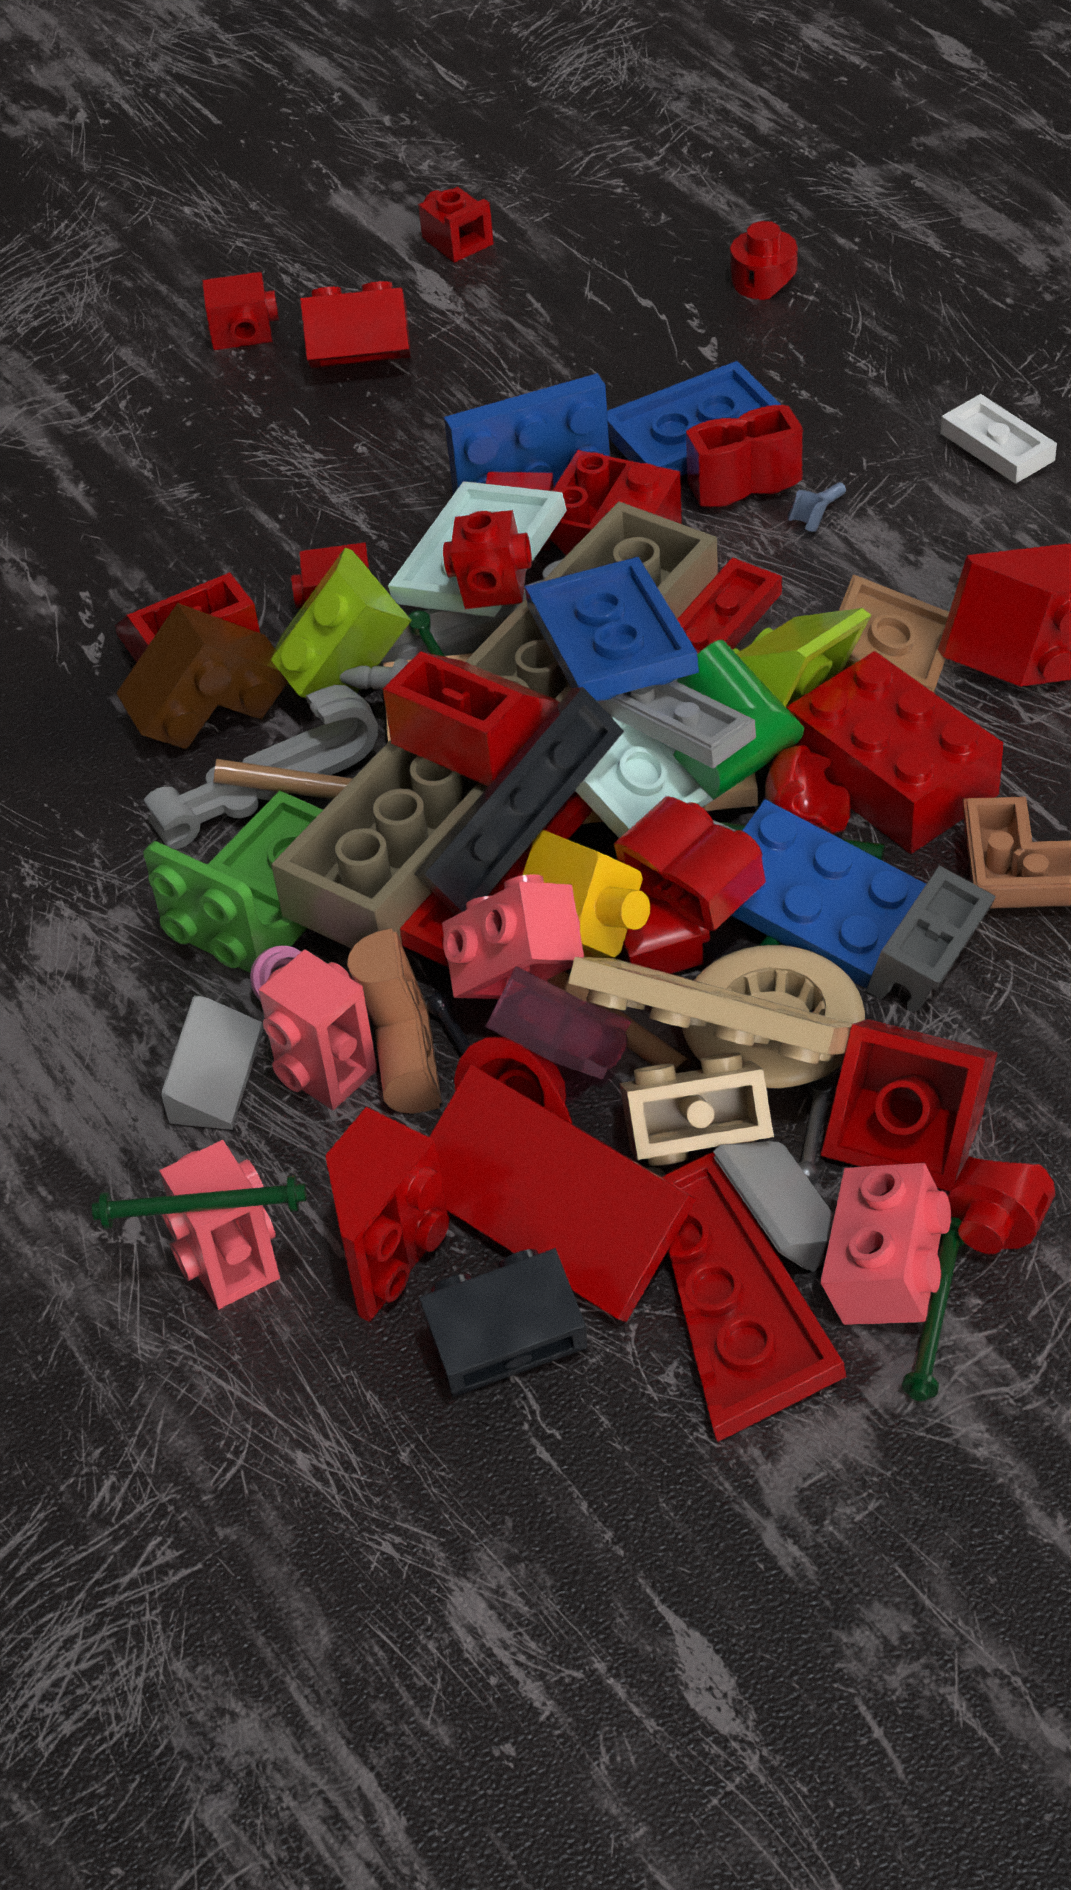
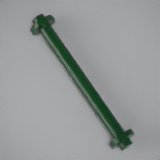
(107, 1210)
(920, 1383)

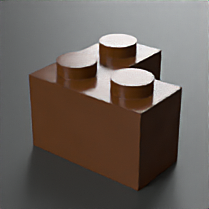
(194, 668)

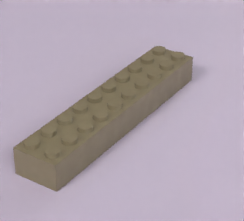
(361, 853)

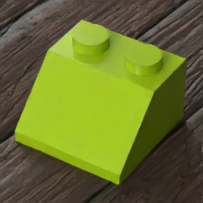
(339, 627)
(804, 651)

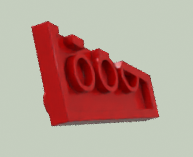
(743, 1312)

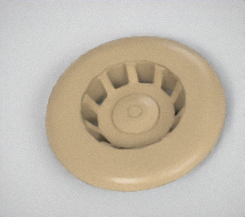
(788, 978)

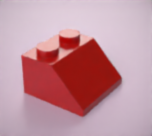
(1013, 615)
(908, 1100)

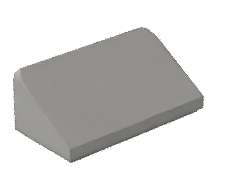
(210, 1065)
(780, 1199)

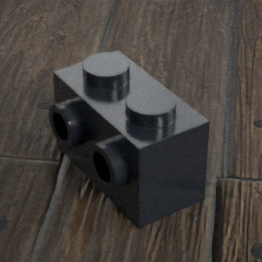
(503, 1320)

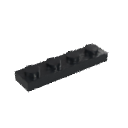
(520, 801)

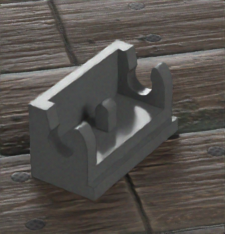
(930, 937)

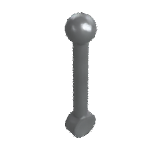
(820, 1090)

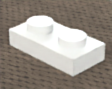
(998, 438)

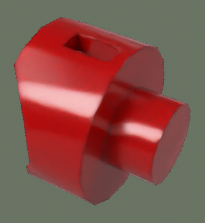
(767, 253)
(1000, 1203)

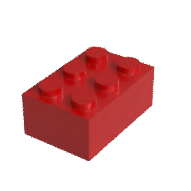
(898, 750)

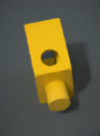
(602, 888)

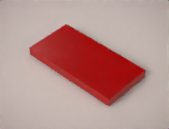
(552, 1186)

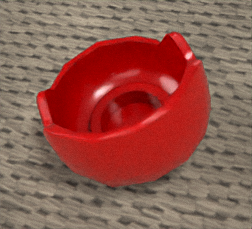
(801, 787)

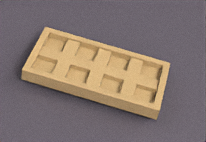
(686, 1002)

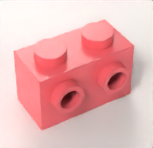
(520, 926)
(318, 1029)
(885, 1244)
(220, 1246)

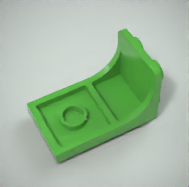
(233, 900)

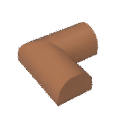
(1008, 861)
(399, 1023)

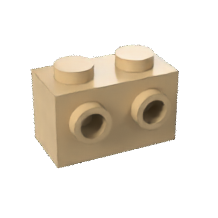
(695, 1108)

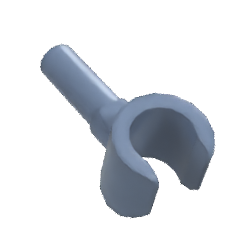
(811, 506)

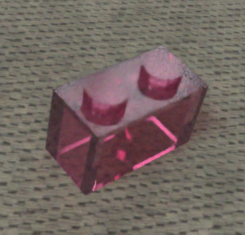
(559, 1024)

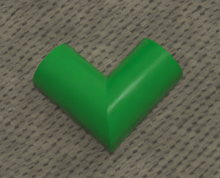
(734, 684)

